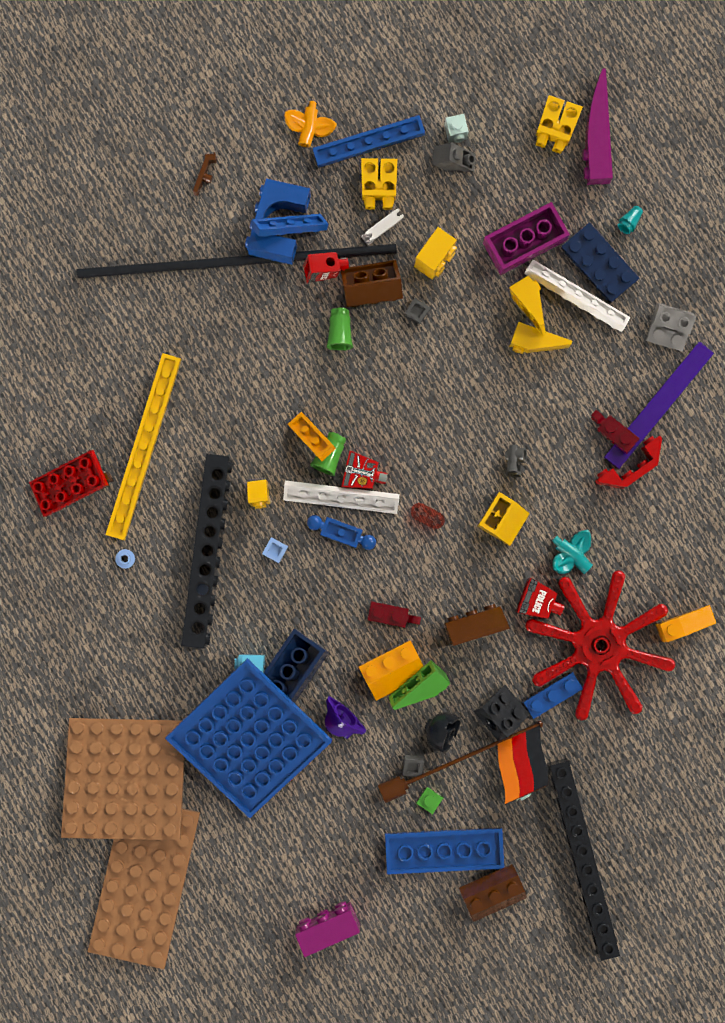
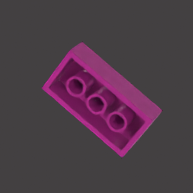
(526, 238)

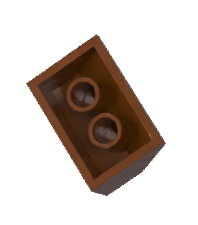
(372, 283)
(476, 625)
(493, 892)

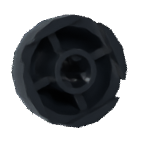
(441, 730)

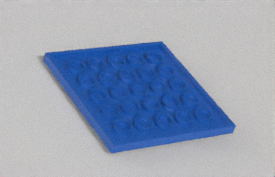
(248, 738)

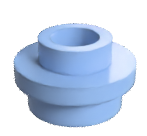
(131, 558)

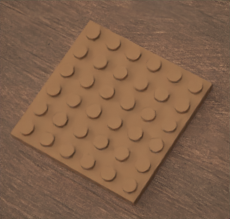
(122, 780)

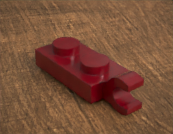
(615, 432)
(391, 615)

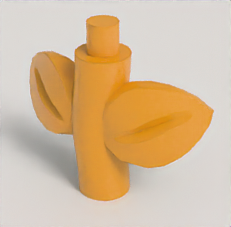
(309, 124)

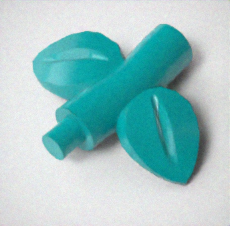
(572, 553)

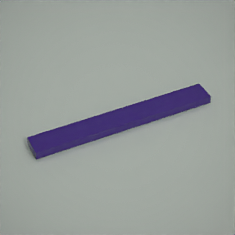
(662, 400)

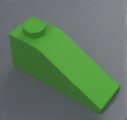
(421, 686)

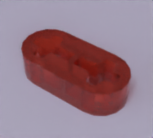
(425, 520)

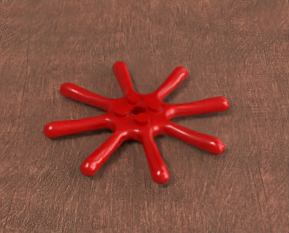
(585, 645)

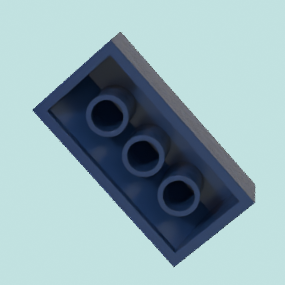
(295, 664)

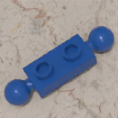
(341, 532)

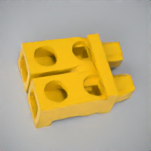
(557, 130)
(376, 188)

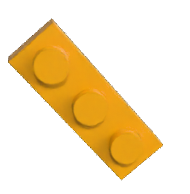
(311, 436)

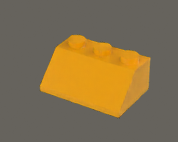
(391, 669)

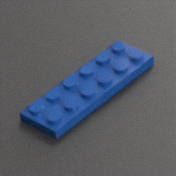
(444, 850)

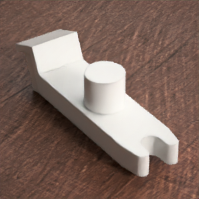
(381, 227)

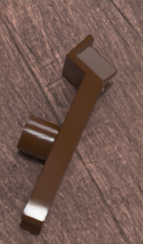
(203, 176)

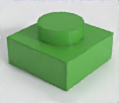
(429, 800)

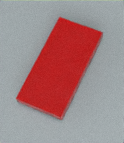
(68, 483)

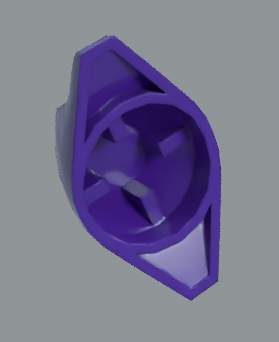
(341, 720)

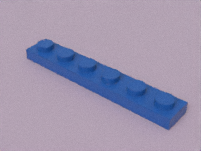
(368, 141)

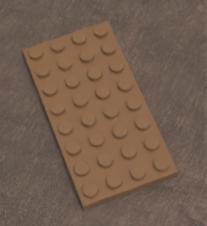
(143, 896)

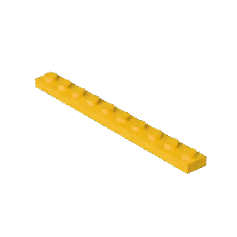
(143, 447)

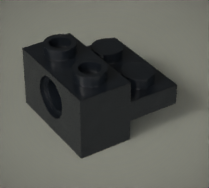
(502, 713)

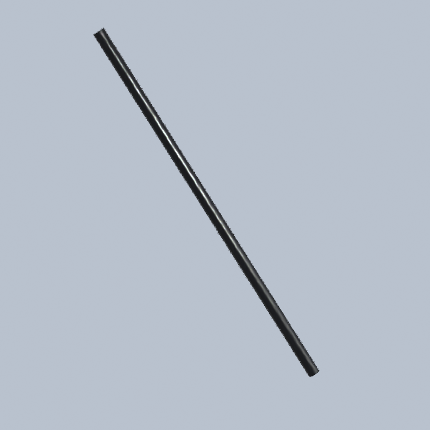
(226, 261)

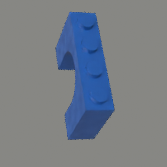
(277, 196)

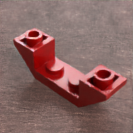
(652, 452)

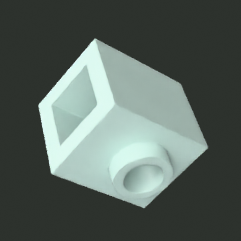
(456, 128)

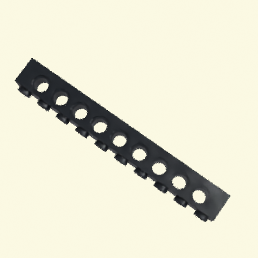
(212, 464)
(583, 859)

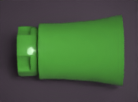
(339, 330)
(330, 463)

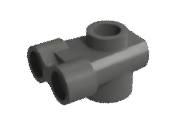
(514, 457)

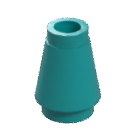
(630, 220)

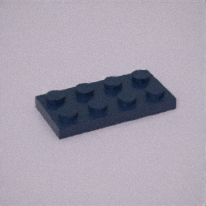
(599, 263)

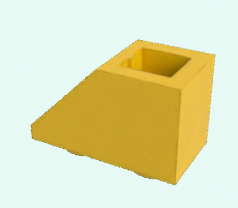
(258, 493)

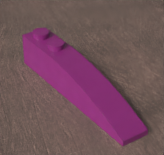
(597, 138)

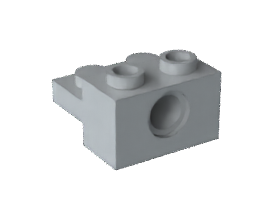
(674, 319)

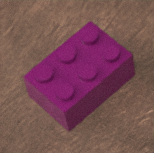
(327, 928)

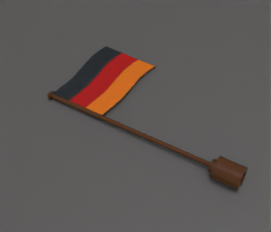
(519, 760)

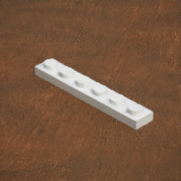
(577, 295)
(341, 497)

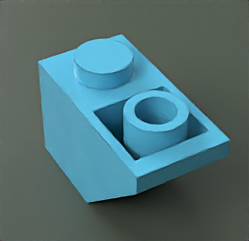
(257, 660)

